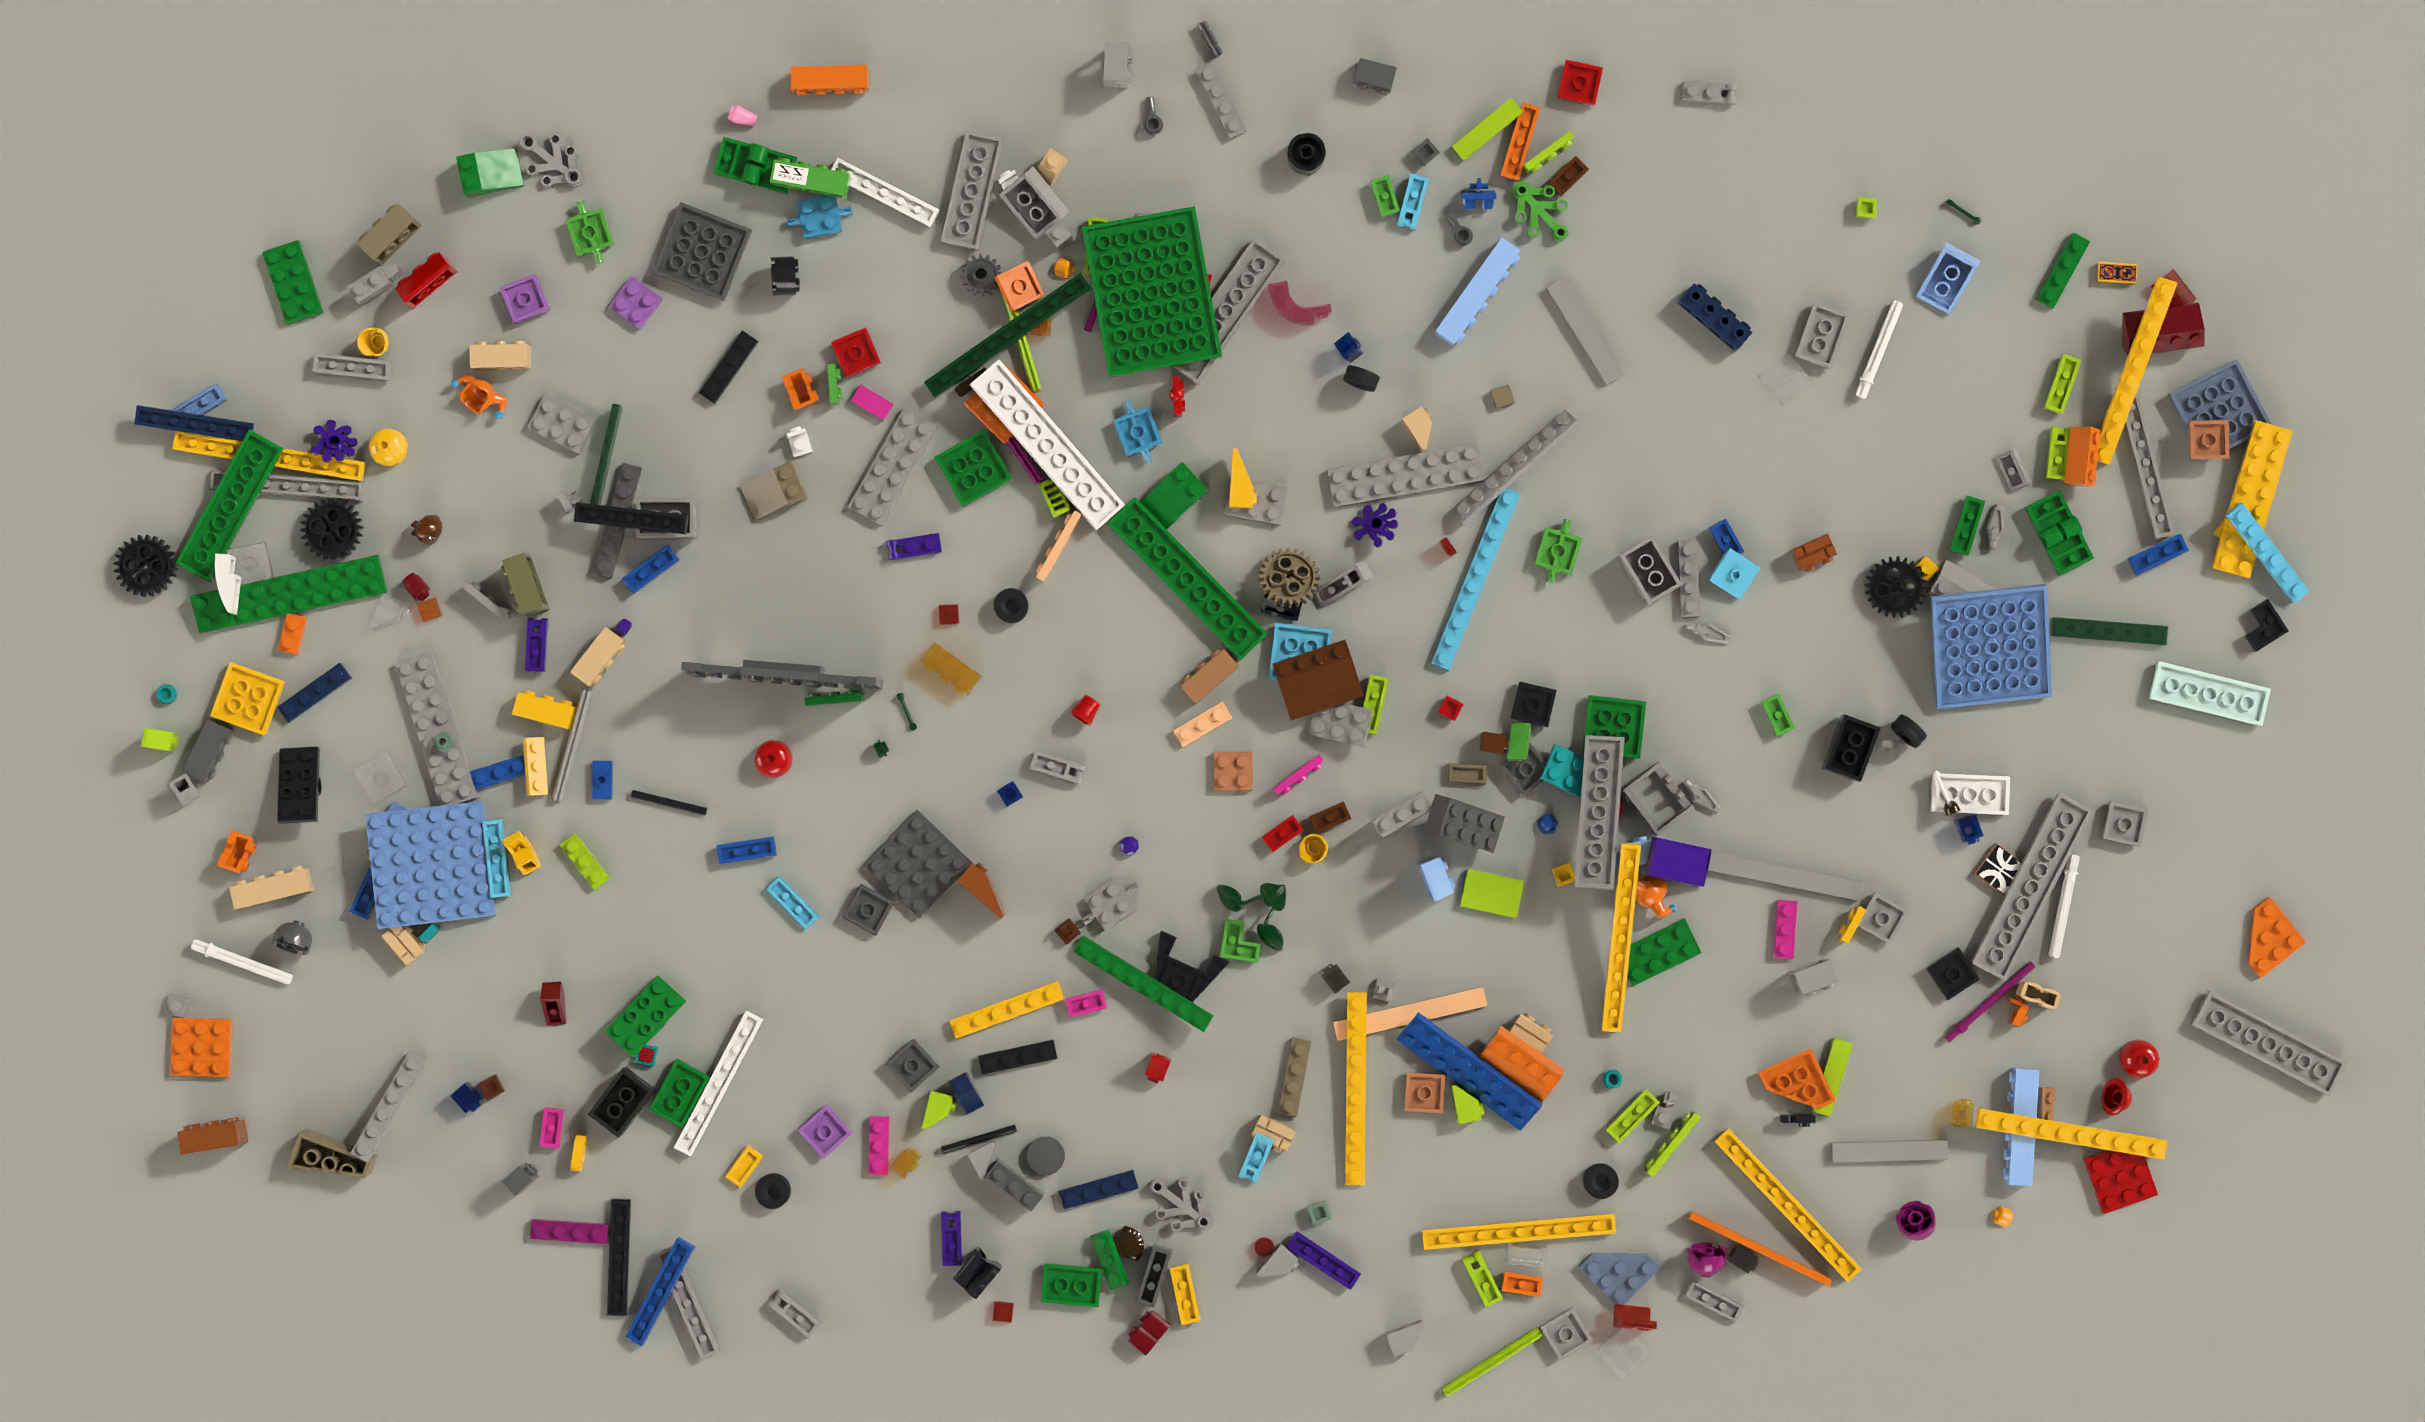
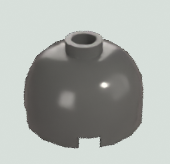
(293, 937)

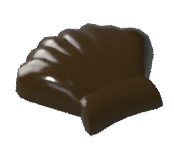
(1129, 1243)

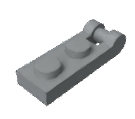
(1708, 92)
(487, 600)
(1057, 767)
(795, 1313)

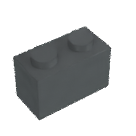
(1374, 76)
(521, 1178)

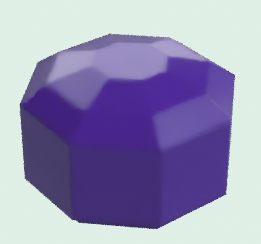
(623, 627)
(1129, 845)

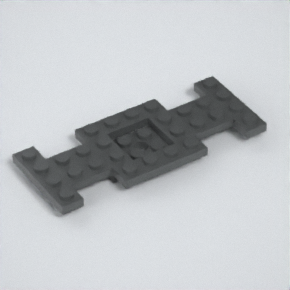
(777, 672)

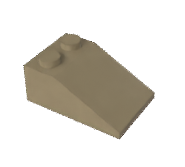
(774, 491)

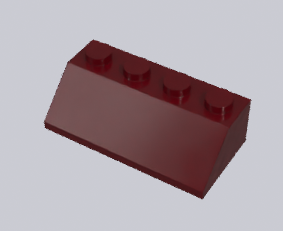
(2180, 329)

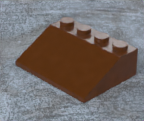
(1318, 680)

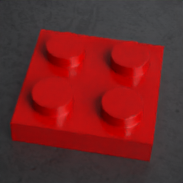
(1580, 82)
(856, 352)

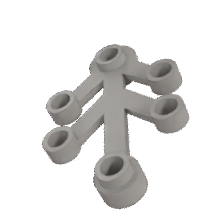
(554, 163)
(1183, 1206)

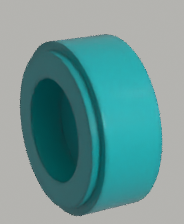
(166, 693)

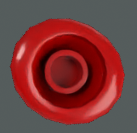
(2115, 1096)

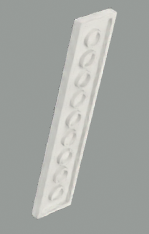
(1047, 444)

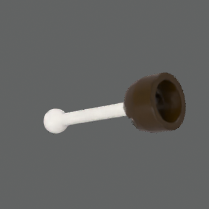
(1950, 807)

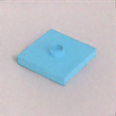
(1734, 573)

